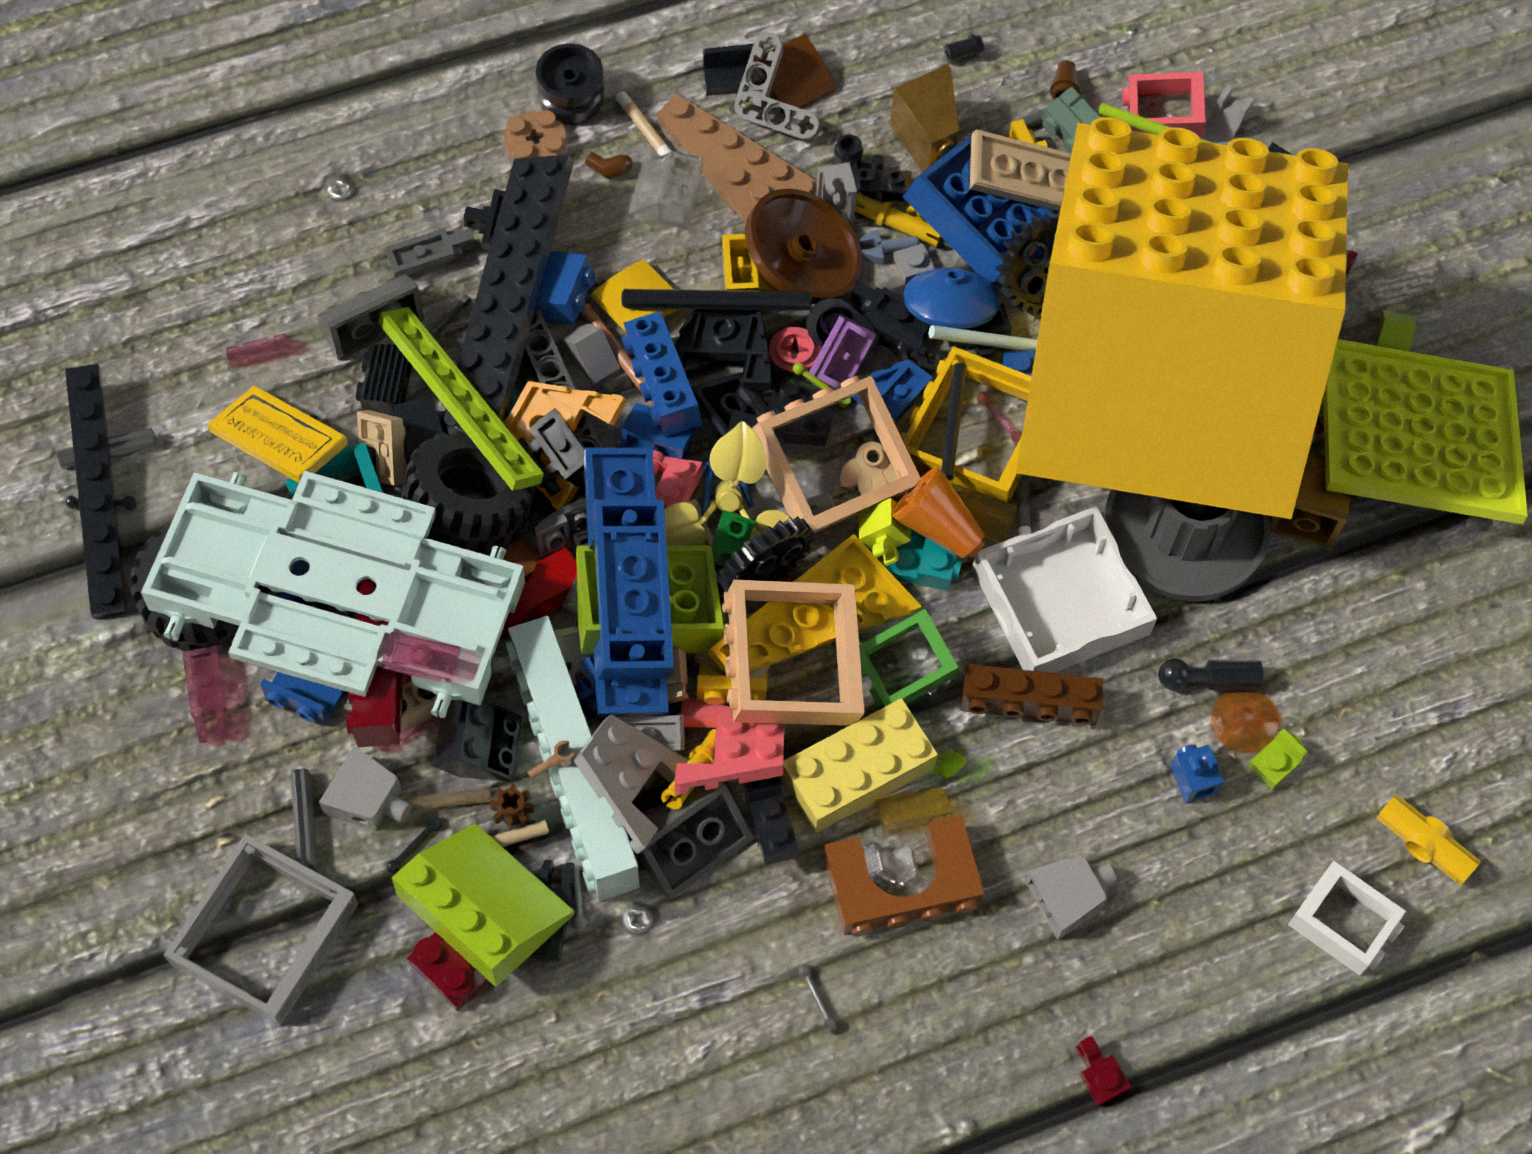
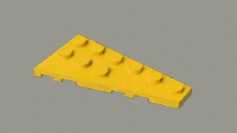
(793, 628)

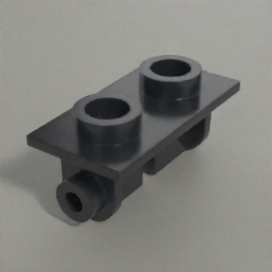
(890, 183)

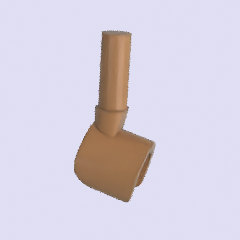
(554, 760)

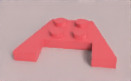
(741, 749)

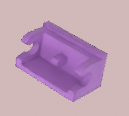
(842, 352)

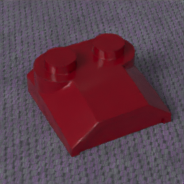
(446, 970)

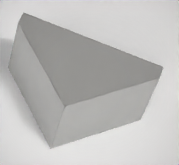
(590, 352)

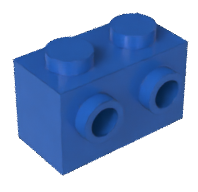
(565, 287)

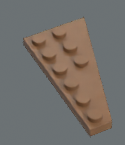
(732, 162)

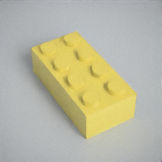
(858, 765)

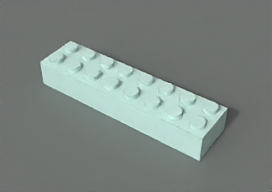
(556, 717)

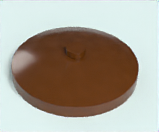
(803, 244)

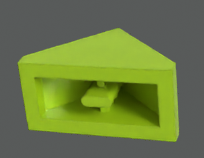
(1395, 330)

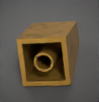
(926, 116)
(1317, 512)

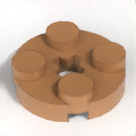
(534, 124)

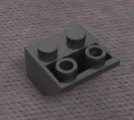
(478, 741)

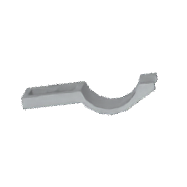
(1226, 117)

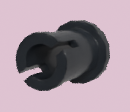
(964, 48)

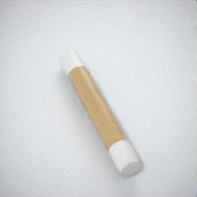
(642, 123)

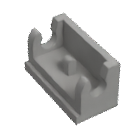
(838, 188)

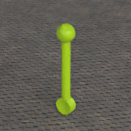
(799, 369)

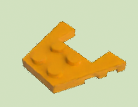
(540, 399)

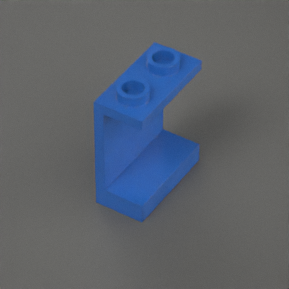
(307, 698)

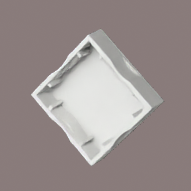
(1063, 593)

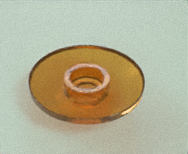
(1235, 730)

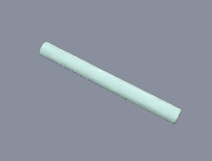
(982, 338)

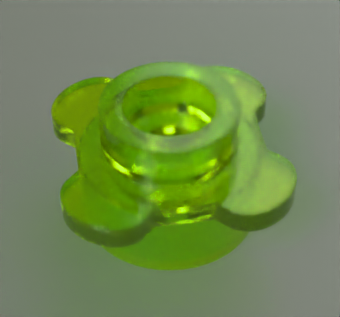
(950, 762)

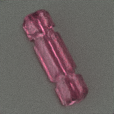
(257, 349)

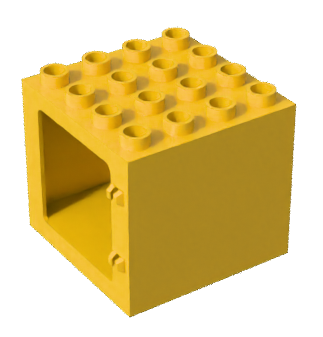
(1188, 318)

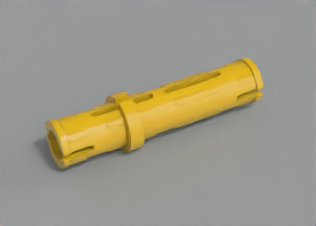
(896, 219)
(701, 755)

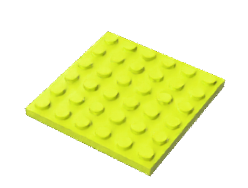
(1423, 432)

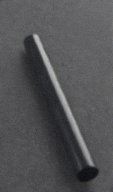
(953, 420)

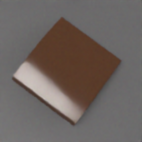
(800, 75)

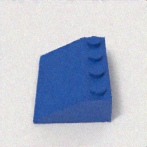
(967, 218)

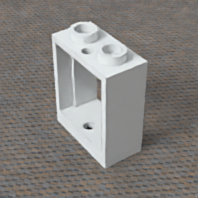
(1331, 941)

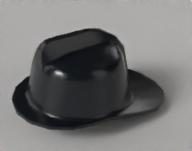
(824, 316)

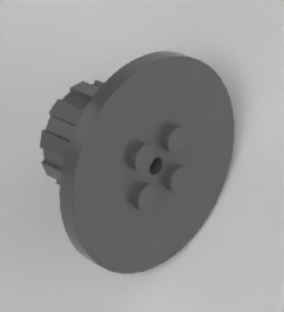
(1185, 546)

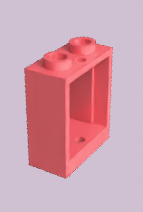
(1170, 84)

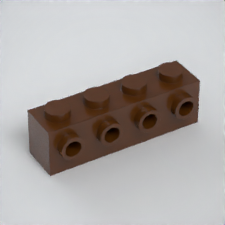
(1031, 694)

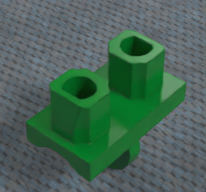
(730, 537)

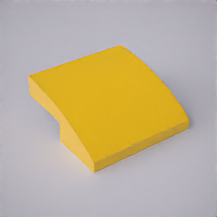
(636, 276)

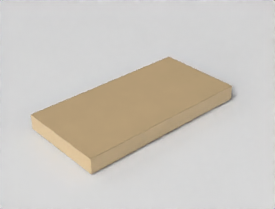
(1018, 170)

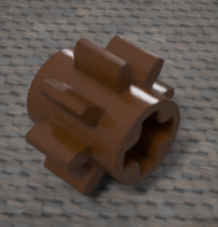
(514, 798)

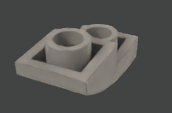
(558, 528)

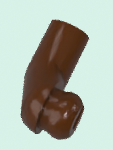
(610, 167)

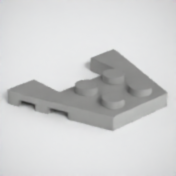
(617, 766)

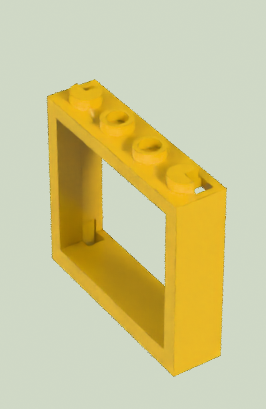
(984, 372)

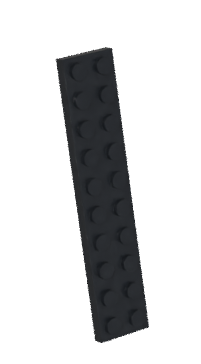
(512, 280)

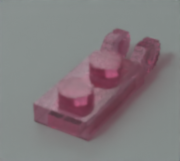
(206, 690)

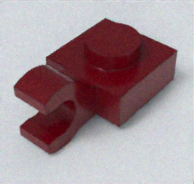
(1103, 1076)

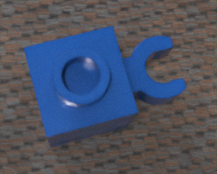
(1196, 772)

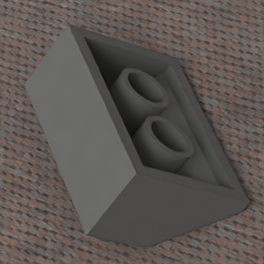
(355, 322)
(693, 838)

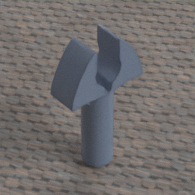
(883, 246)

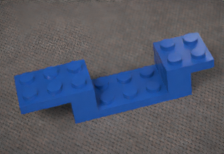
(632, 582)

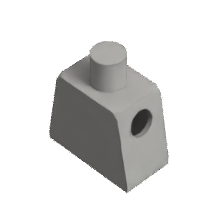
(364, 793)
(1069, 892)

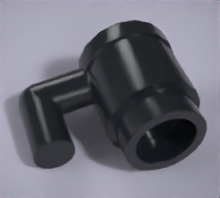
(850, 150)

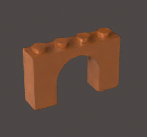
(866, 906)

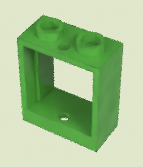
(913, 691)

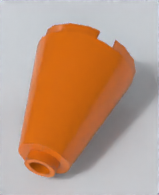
(940, 515)

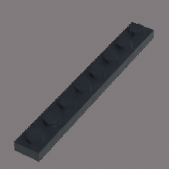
(96, 492)

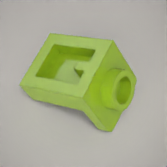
(1278, 758)

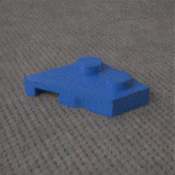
(900, 387)

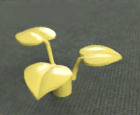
(732, 458)

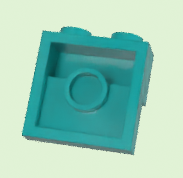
(925, 563)

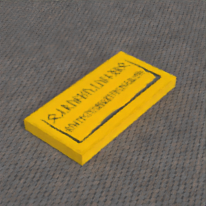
(277, 434)

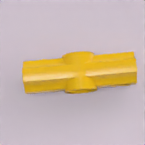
(1428, 839)

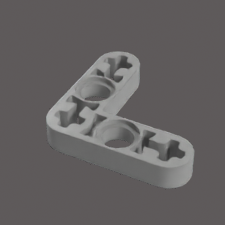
(760, 93)

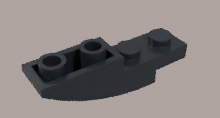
(771, 820)

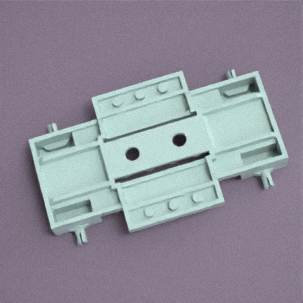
(242, 538)

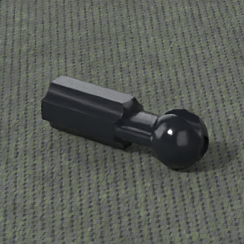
(1216, 675)

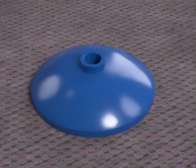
(951, 298)

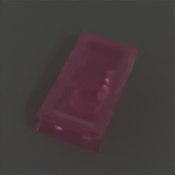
(421, 657)

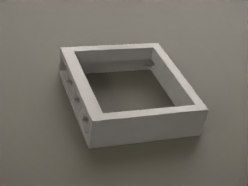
(309, 958)

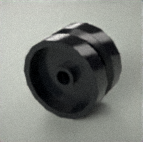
(570, 82)

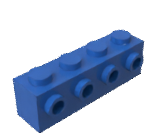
(662, 374)

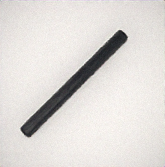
(717, 299)

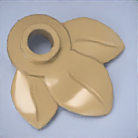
(865, 474)

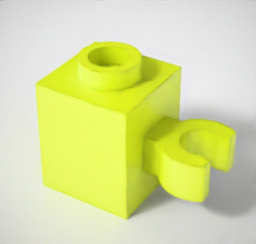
(882, 531)

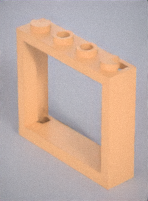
(784, 479)
(847, 645)

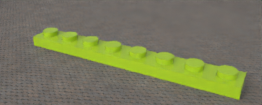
(461, 399)

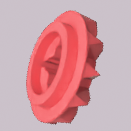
(783, 342)

